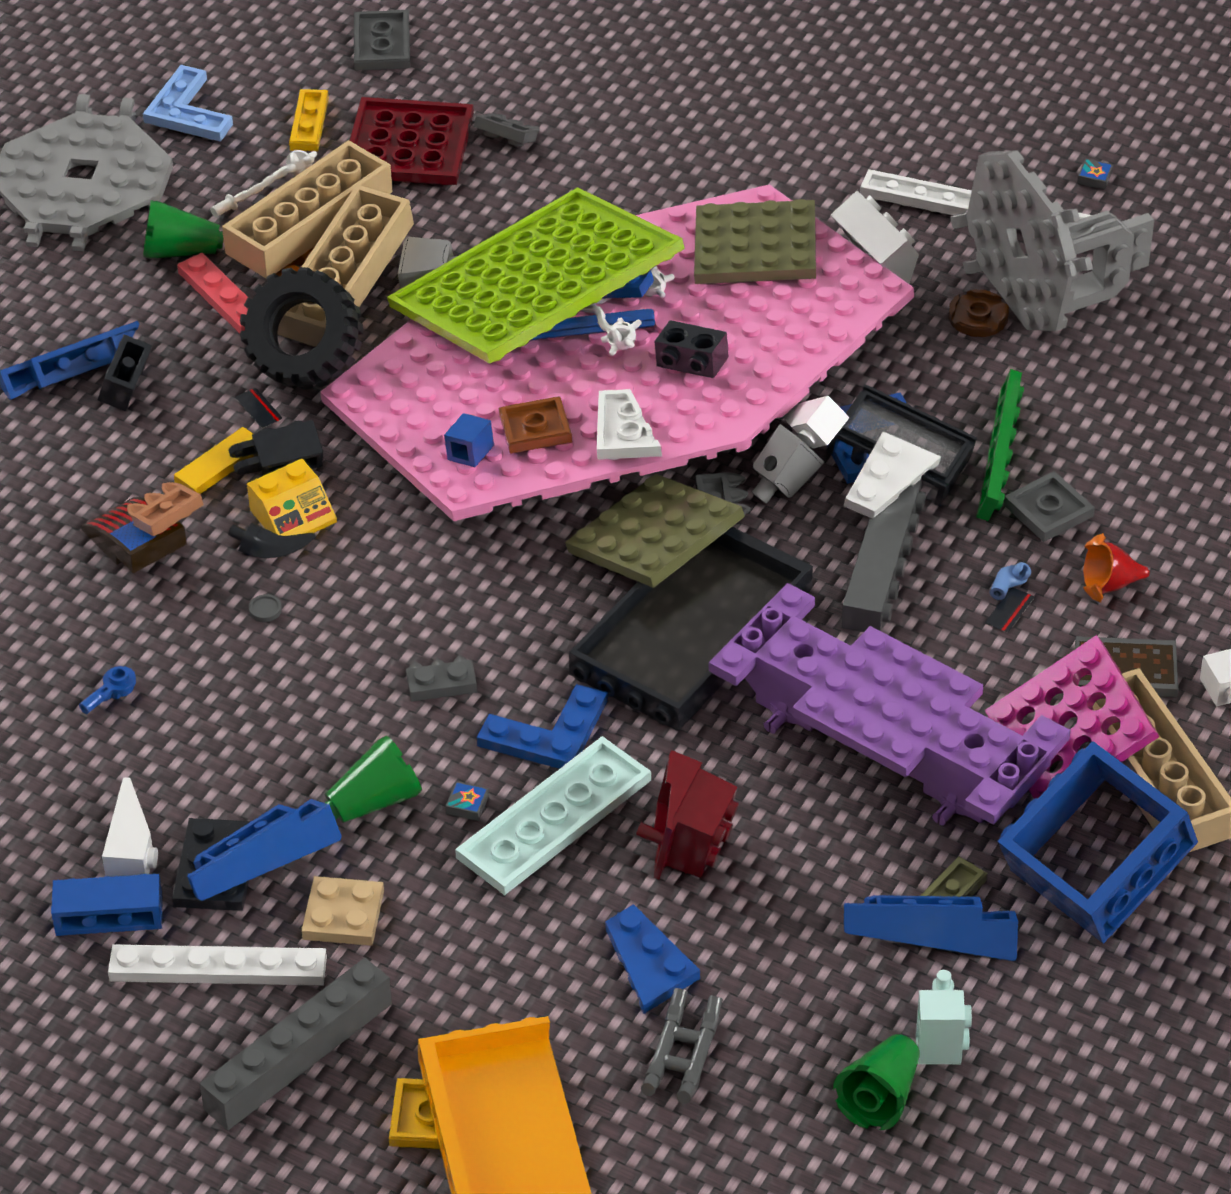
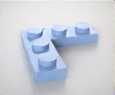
(172, 110)

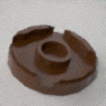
(978, 313)

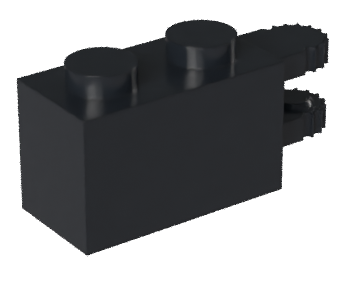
(279, 448)

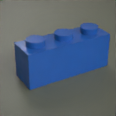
(107, 904)

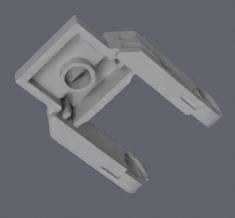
(1117, 252)

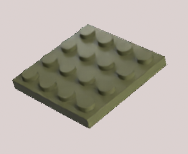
(755, 241)
(654, 530)

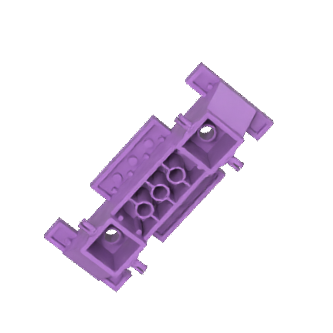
(888, 707)

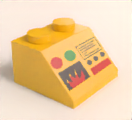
(291, 501)

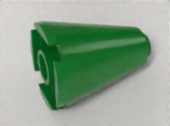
(179, 233)
(373, 783)
(878, 1083)

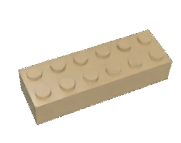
(301, 210)
(351, 253)
(1177, 768)

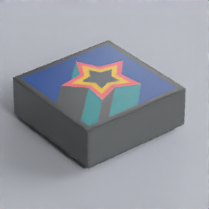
(1095, 174)
(467, 801)

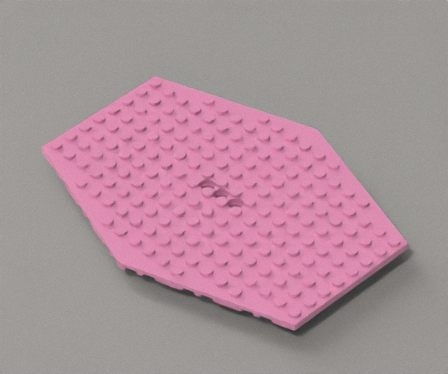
(778, 347)

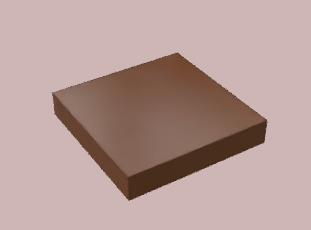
(535, 424)

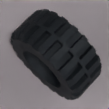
(267, 311)

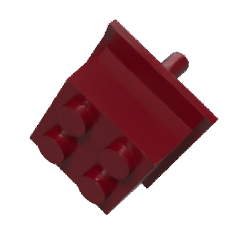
(690, 817)

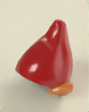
(1109, 568)

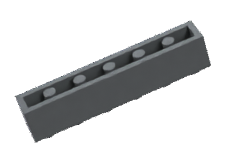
(881, 562)
(295, 1044)

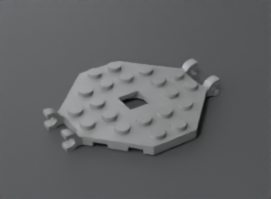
(126, 177)
(1008, 199)

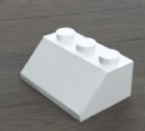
(877, 235)

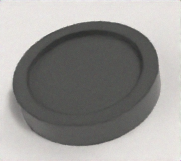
(265, 608)

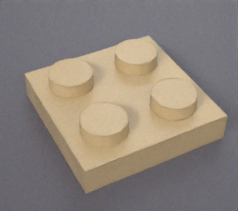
(342, 911)

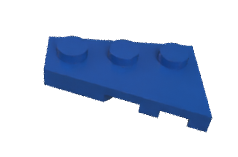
(649, 958)

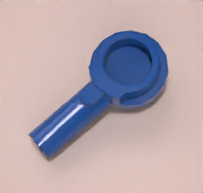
(117, 683)

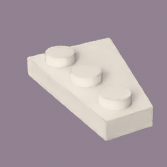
(622, 428)
(887, 473)

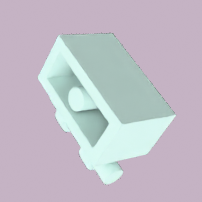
(942, 1022)

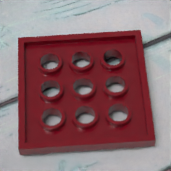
(427, 114)

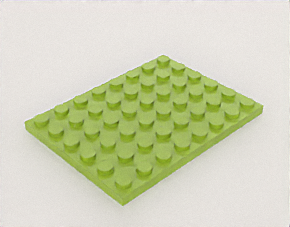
(535, 274)

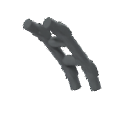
(672, 1031)

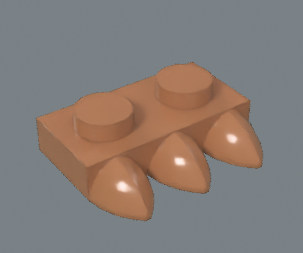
(164, 509)

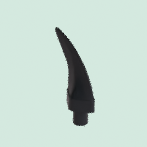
(266, 544)

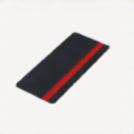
(258, 407)
(1009, 609)

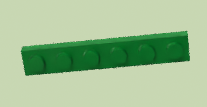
(999, 452)

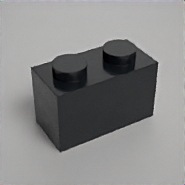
(124, 372)

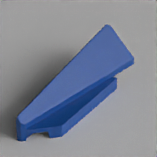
(64, 362)
(262, 846)
(937, 923)

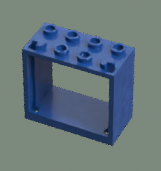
(1137, 873)

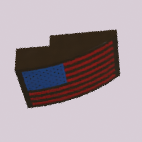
(127, 544)

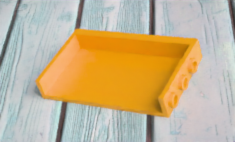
(501, 1111)

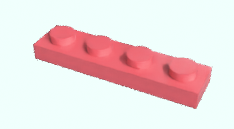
(215, 288)

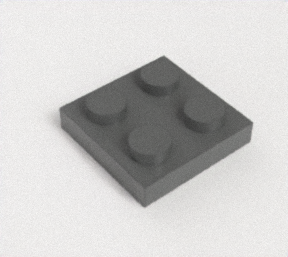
(1049, 506)

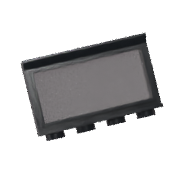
(878, 413)

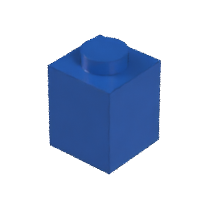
(469, 440)

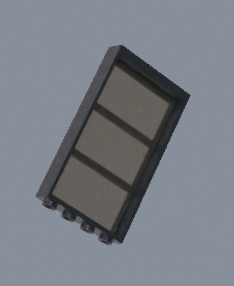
(661, 638)

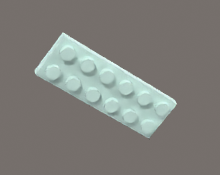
(553, 815)

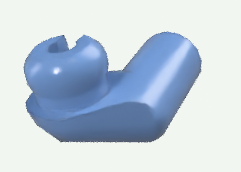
(1009, 577)

